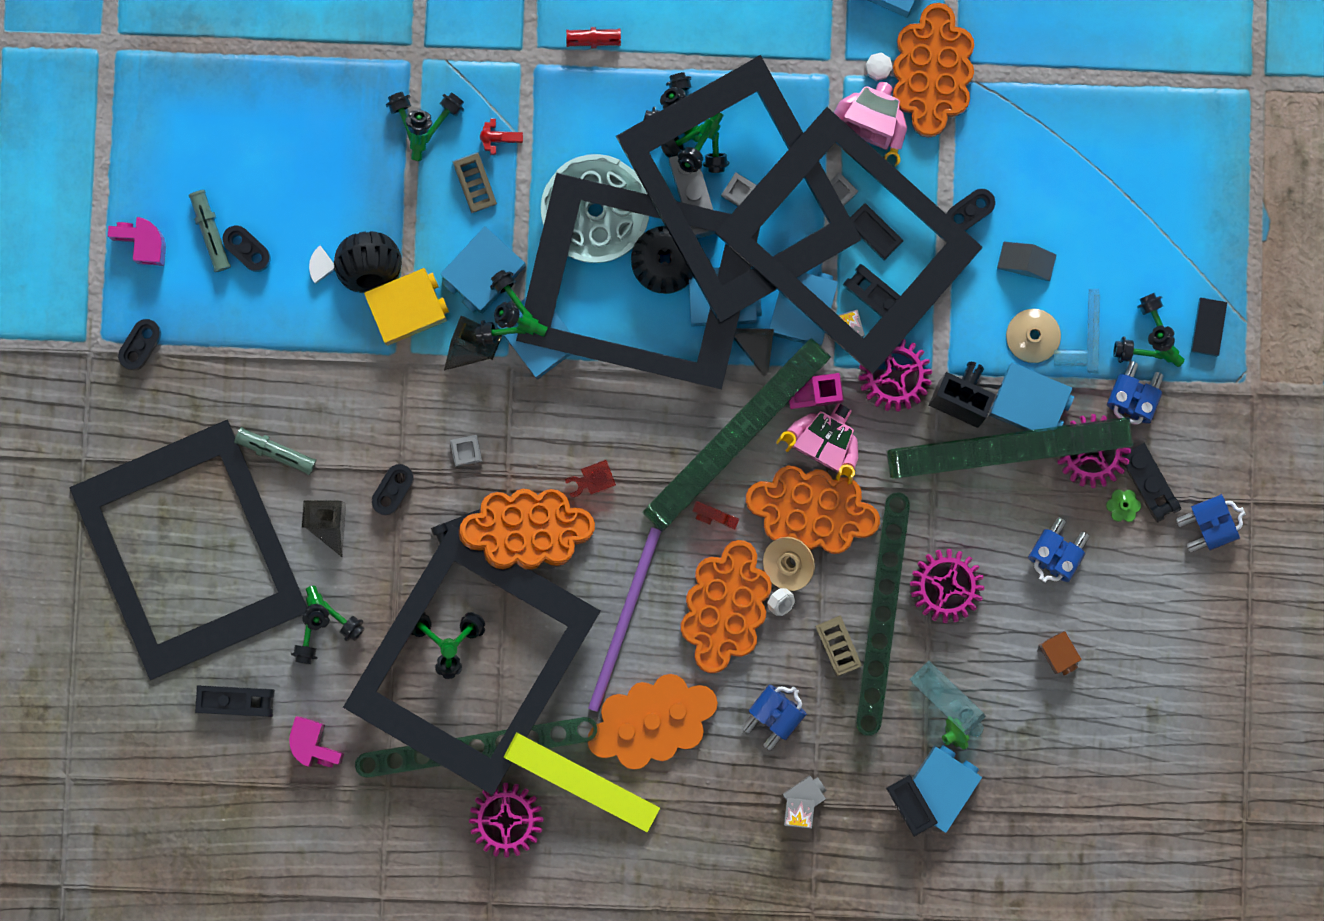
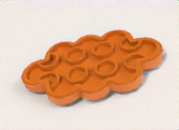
(933, 69)
(813, 509)
(526, 529)
(726, 606)
(653, 721)

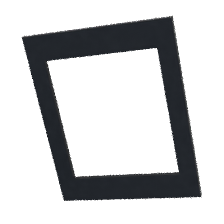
(689, 112)
(550, 267)
(913, 302)
(151, 469)
(426, 737)

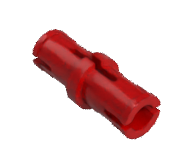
(593, 37)

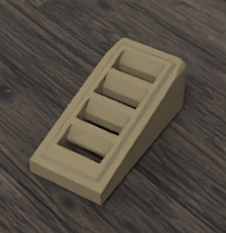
(458, 163)
(838, 670)

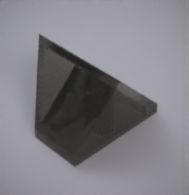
(756, 345)
(465, 348)
(326, 521)

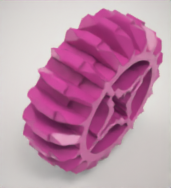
(904, 397)
(1083, 459)
(955, 564)
(506, 843)

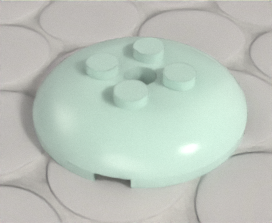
(614, 230)

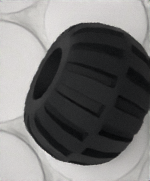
(367, 261)
(648, 270)

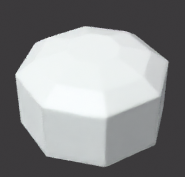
(878, 66)
(781, 602)

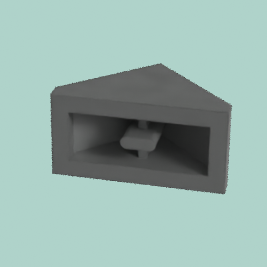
(1027, 260)

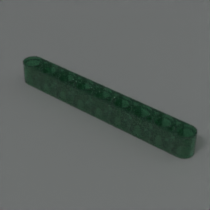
(736, 434)
(1010, 447)
(890, 602)
(490, 742)

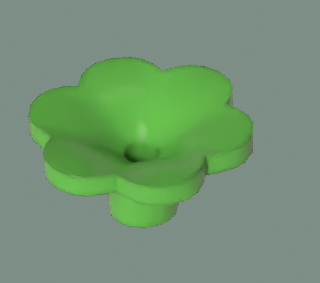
(1116, 506)
(955, 736)

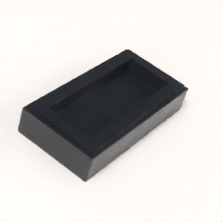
(875, 232)
(1208, 327)
(911, 805)

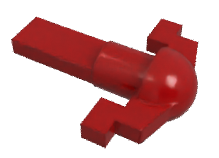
(488, 136)

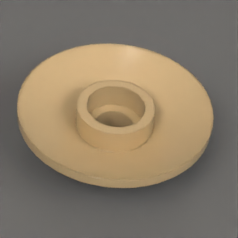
(1023, 345)
(778, 566)

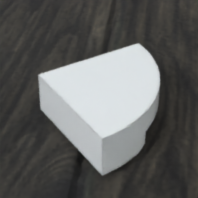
(320, 265)

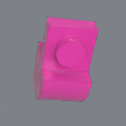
(147, 239)
(819, 392)
(305, 744)

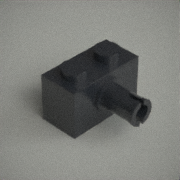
(963, 397)

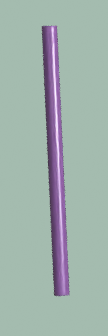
(624, 619)

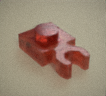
(596, 479)
(708, 514)

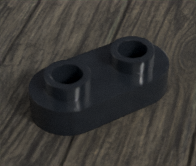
(968, 209)
(246, 249)
(137, 343)
(392, 489)

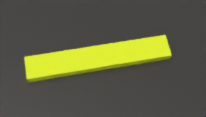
(581, 782)

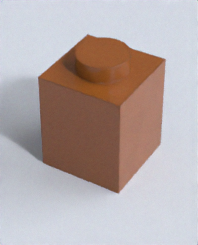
(1060, 653)

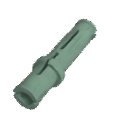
(208, 227)
(276, 451)

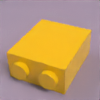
(406, 306)

